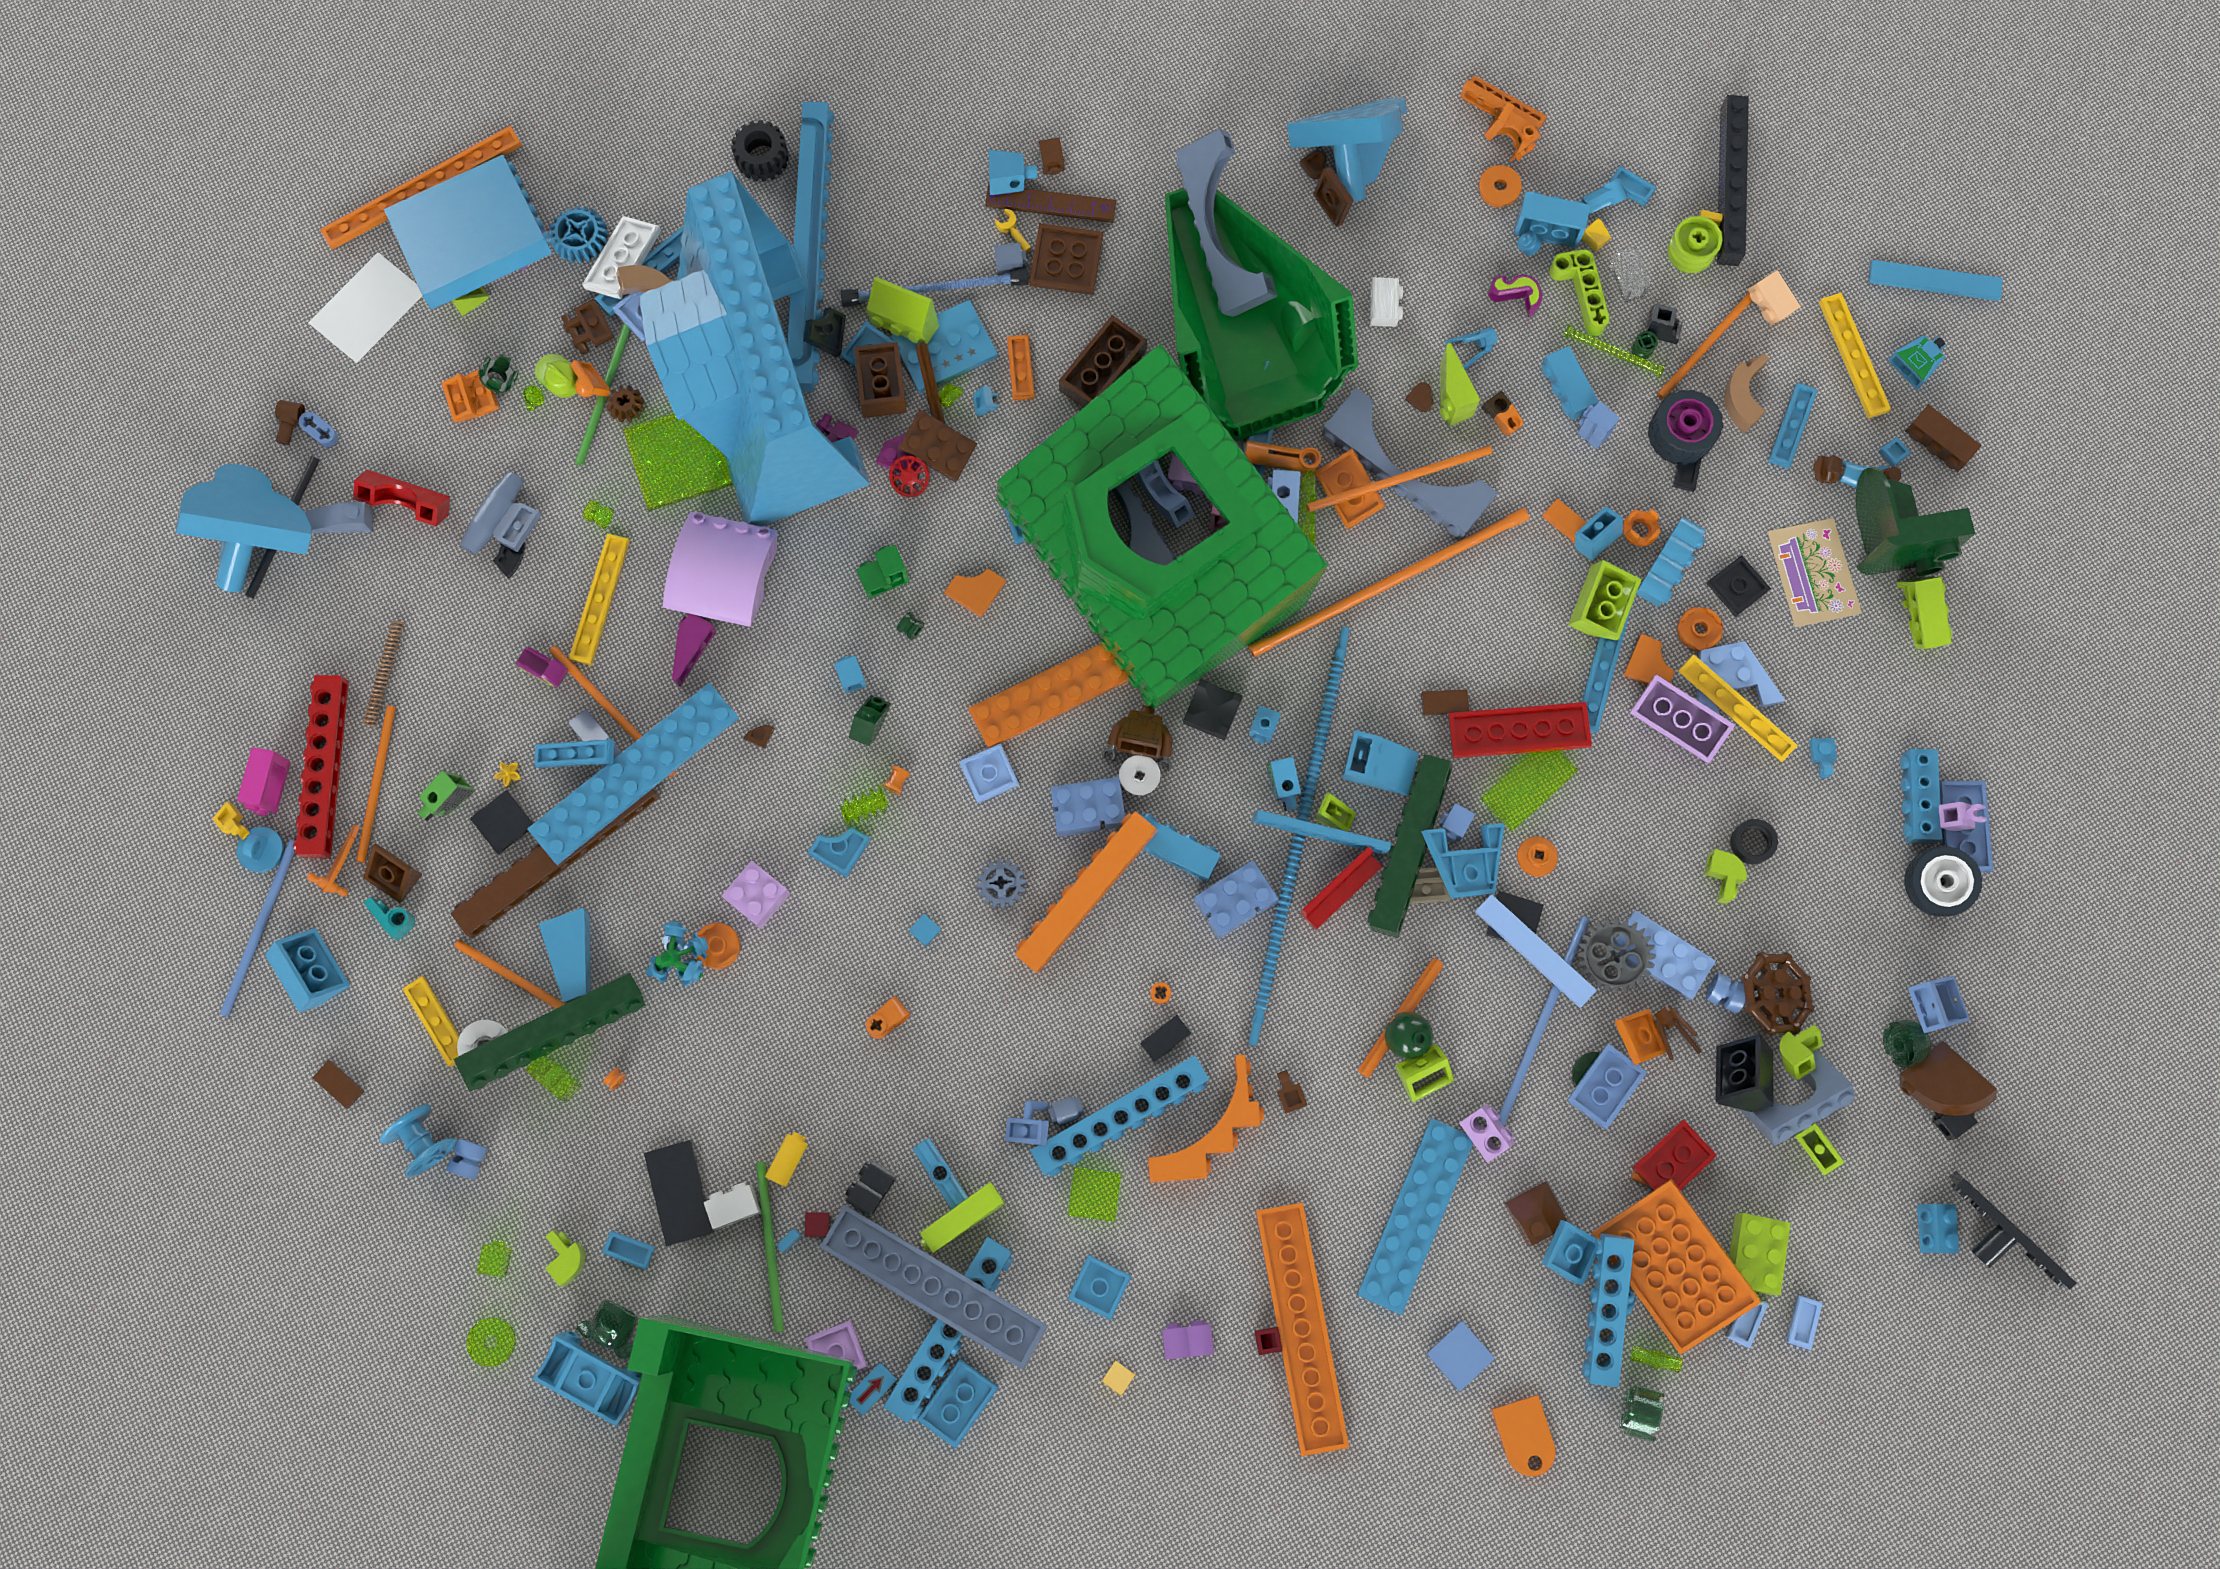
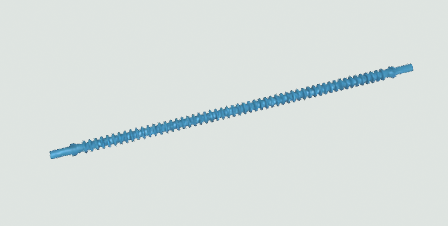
(1258, 1018)

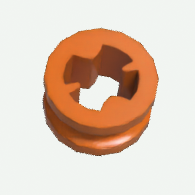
(1153, 992)
(614, 1079)

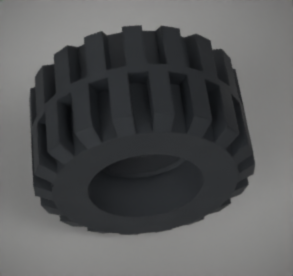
(760, 135)

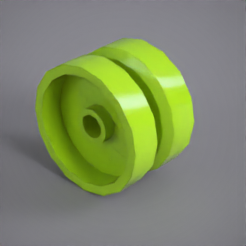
(1694, 244)

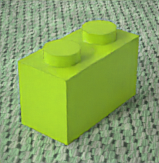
(1820, 1148)

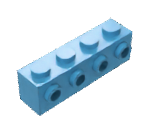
(1921, 796)

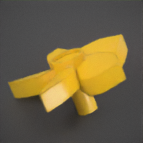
(507, 773)

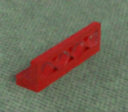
(1341, 889)

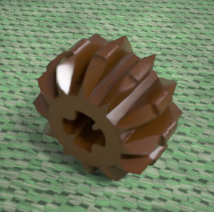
(629, 409)

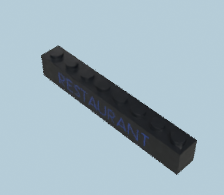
(1733, 179)

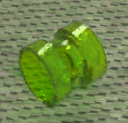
(596, 513)

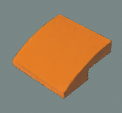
(468, 397)

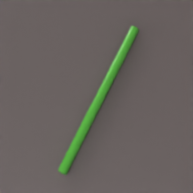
(600, 402)
(769, 1247)

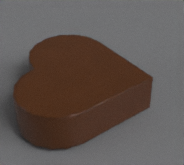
(1314, 164)
(1420, 397)

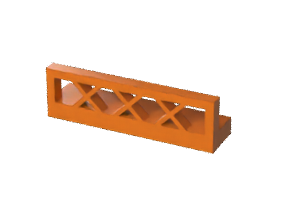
(1492, 104)

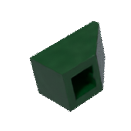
(869, 720)

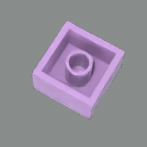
(756, 894)

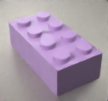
(1682, 719)

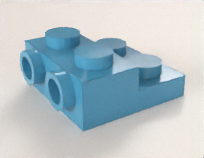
(1570, 1253)

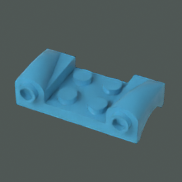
(588, 1379)

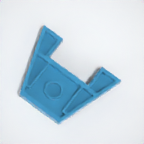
(1471, 870)

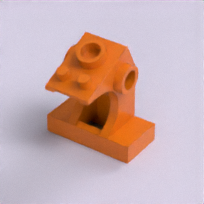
(1515, 127)

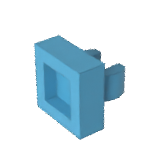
(983, 400)

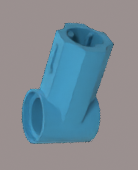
(1608, 195)

